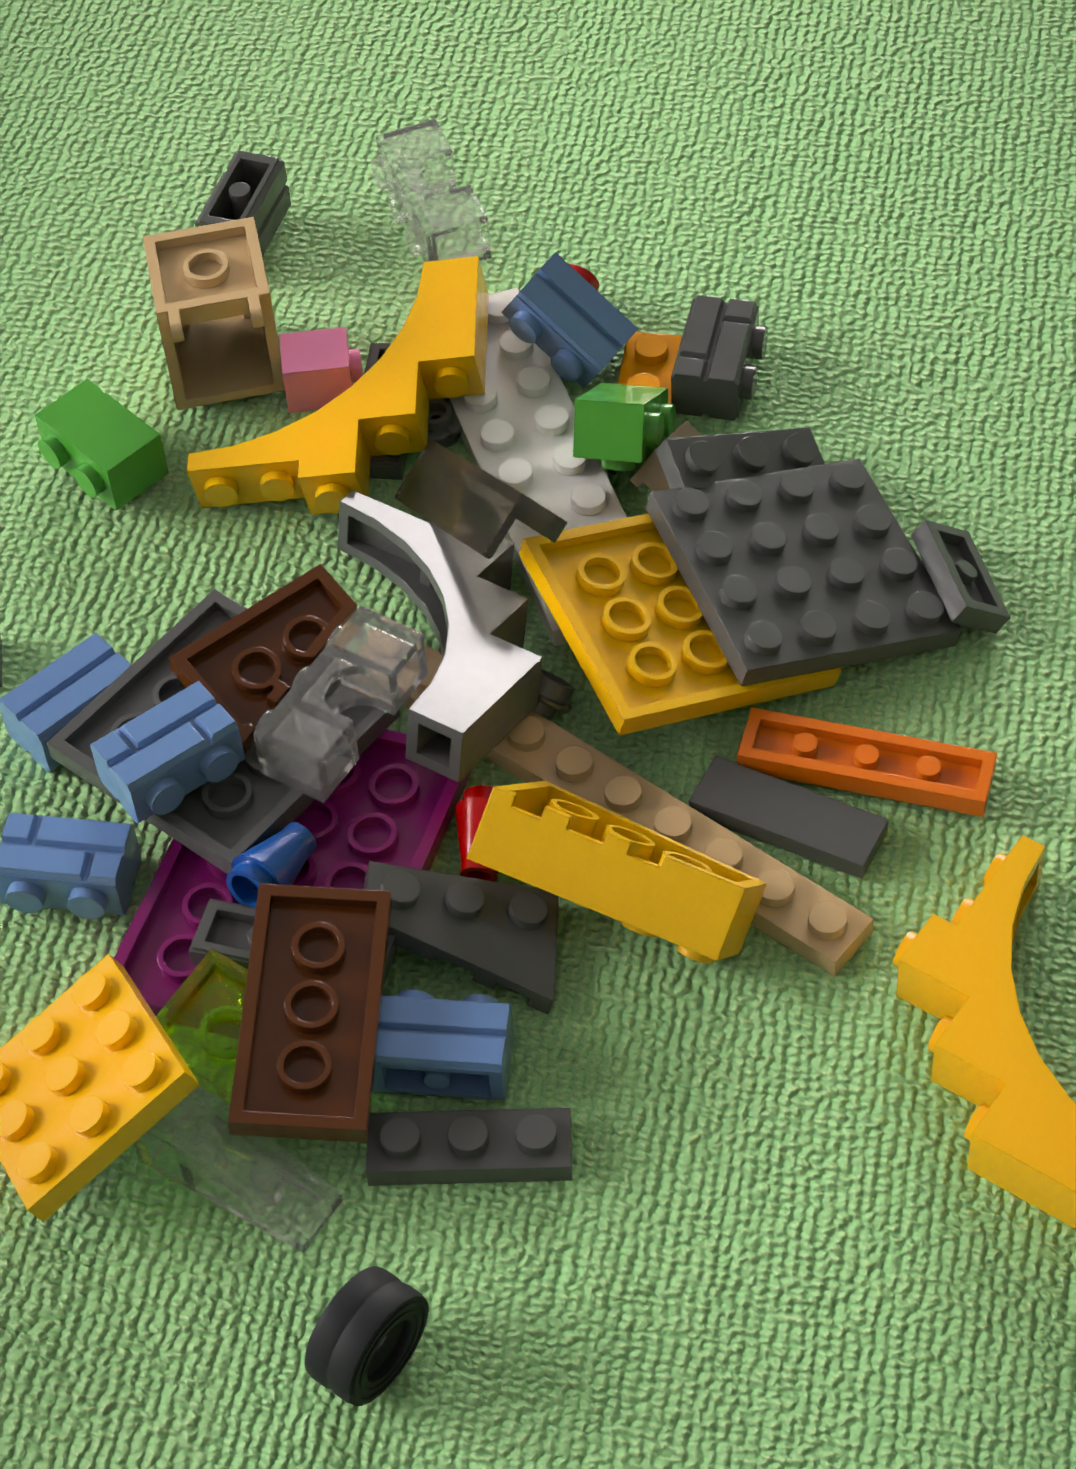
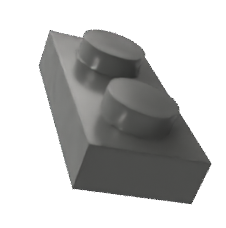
(960, 576)

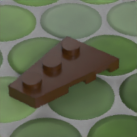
(260, 651)

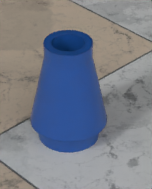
(270, 862)

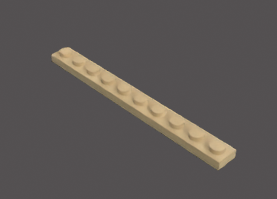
(791, 907)

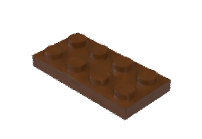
(311, 1013)

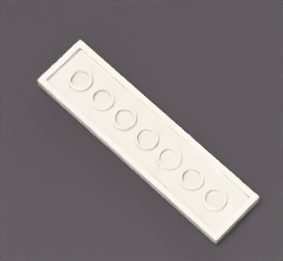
(526, 440)

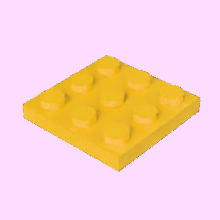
(84, 1086)

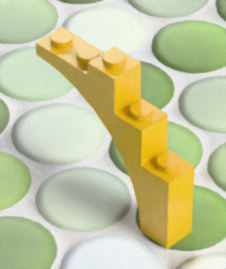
(382, 414)
(981, 1046)

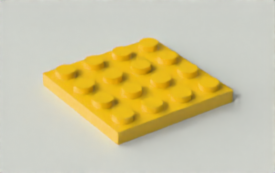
(641, 627)

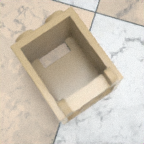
(214, 312)

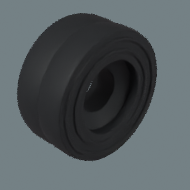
(366, 1335)

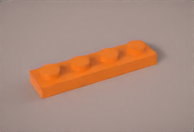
(868, 761)

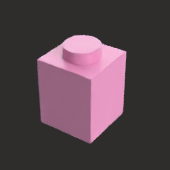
(317, 367)

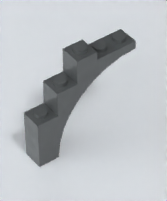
(484, 672)

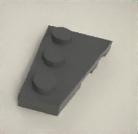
(481, 925)

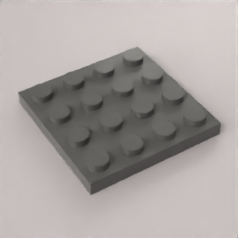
(801, 571)
(217, 817)

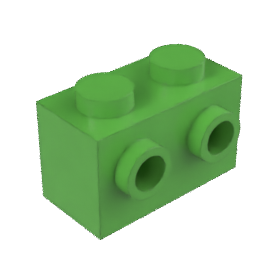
(621, 424)
(101, 444)

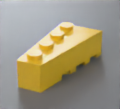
(617, 869)

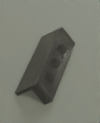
(471, 501)

